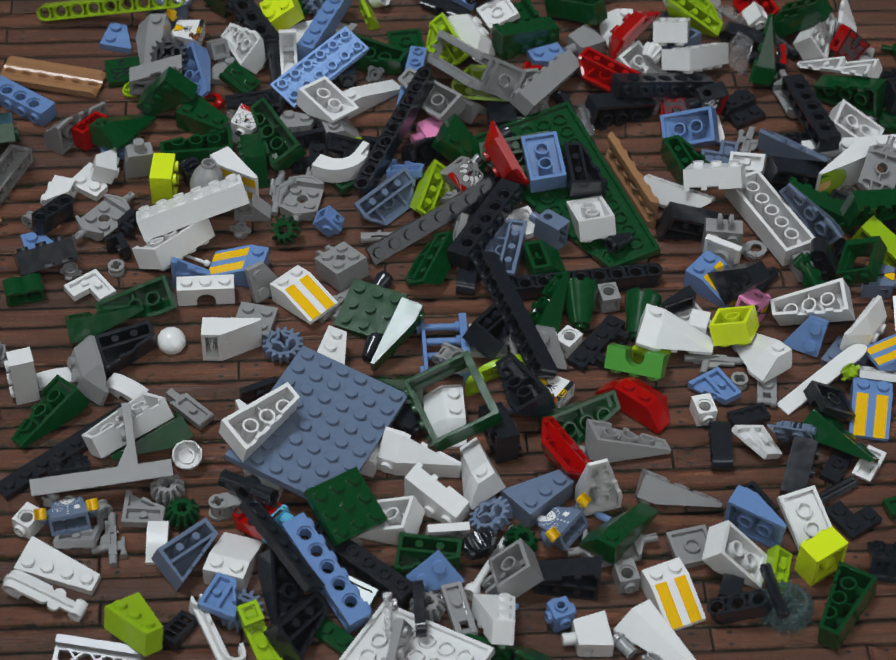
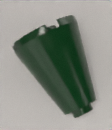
(580, 302)
(634, 306)

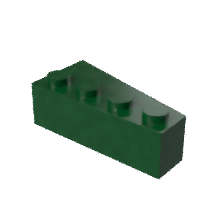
(517, 38)
(382, 55)
(863, 93)
(198, 145)
(825, 202)
(846, 602)

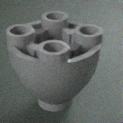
(205, 173)

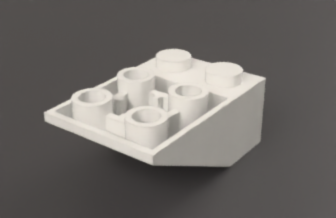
(229, 337)

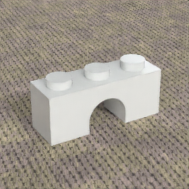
(218, 286)

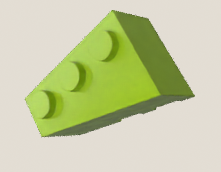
(875, 227)
(134, 624)

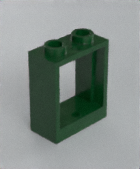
(852, 249)

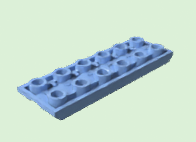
(326, 60)

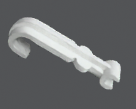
(20, 583)
(212, 635)

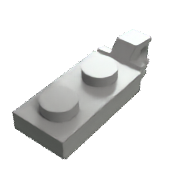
(189, 409)

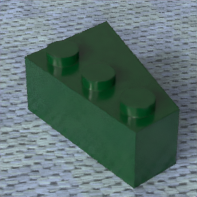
(800, 15)
(166, 92)
(200, 117)
(456, 141)
(253, 154)
(678, 155)
(416, 548)

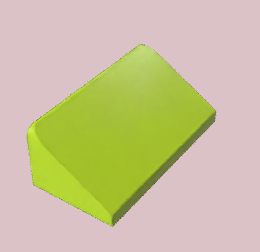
(368, 15)
(780, 561)

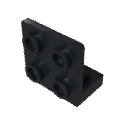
(882, 560)

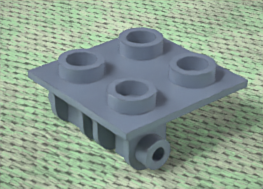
(787, 430)

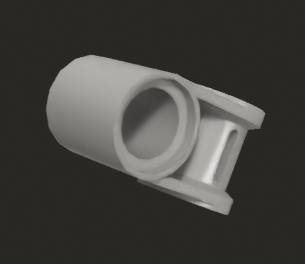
(446, 352)
(226, 504)

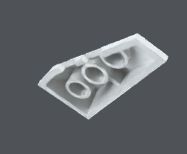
(664, 330)

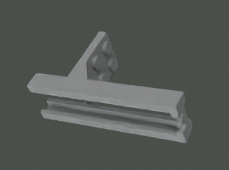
(498, 77)
(126, 471)

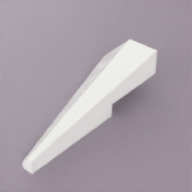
(862, 68)
(651, 632)

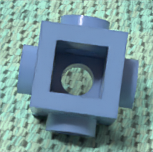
(328, 221)
(559, 613)

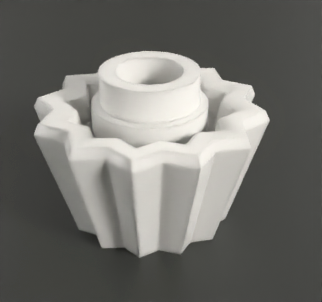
(652, 52)

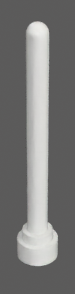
(474, 587)

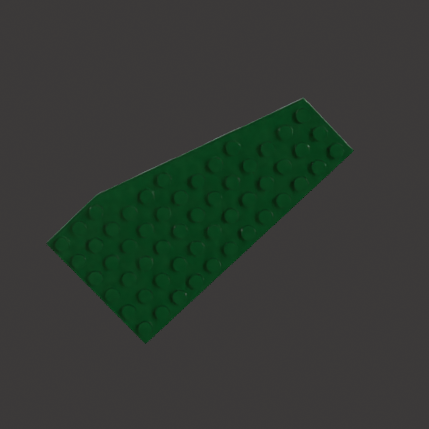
(627, 219)

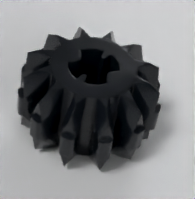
(275, 100)
(187, 168)
(479, 543)

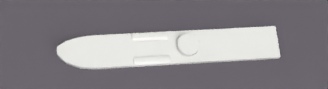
(825, 375)

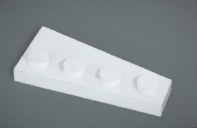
(56, 568)

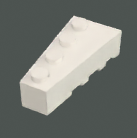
(258, 420)

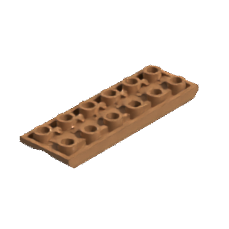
(54, 76)
(632, 181)

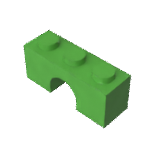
(619, 360)

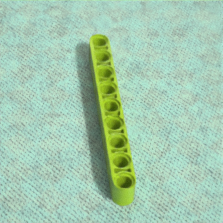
(104, 9)

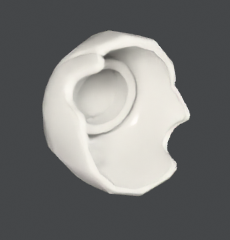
(171, 340)
(187, 455)

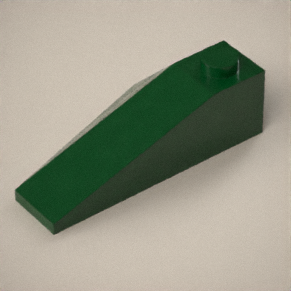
(118, 131)
(155, 296)
(549, 308)
(86, 324)
(832, 433)

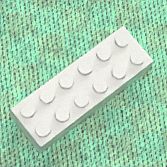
(191, 207)
(770, 217)

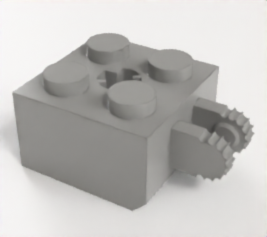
(729, 230)
(341, 265)
(513, 570)

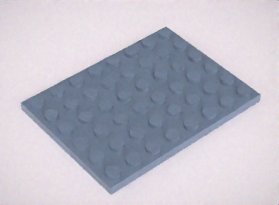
(333, 428)

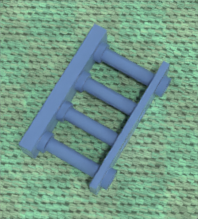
(458, 326)

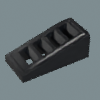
(680, 301)
(175, 643)

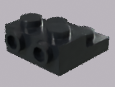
(742, 109)
(829, 400)

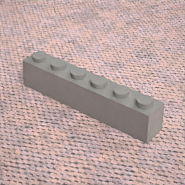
(545, 82)

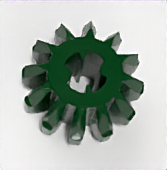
(280, 235)
(182, 513)
(517, 532)

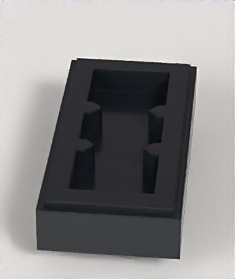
(255, 391)
(749, 415)
(836, 467)

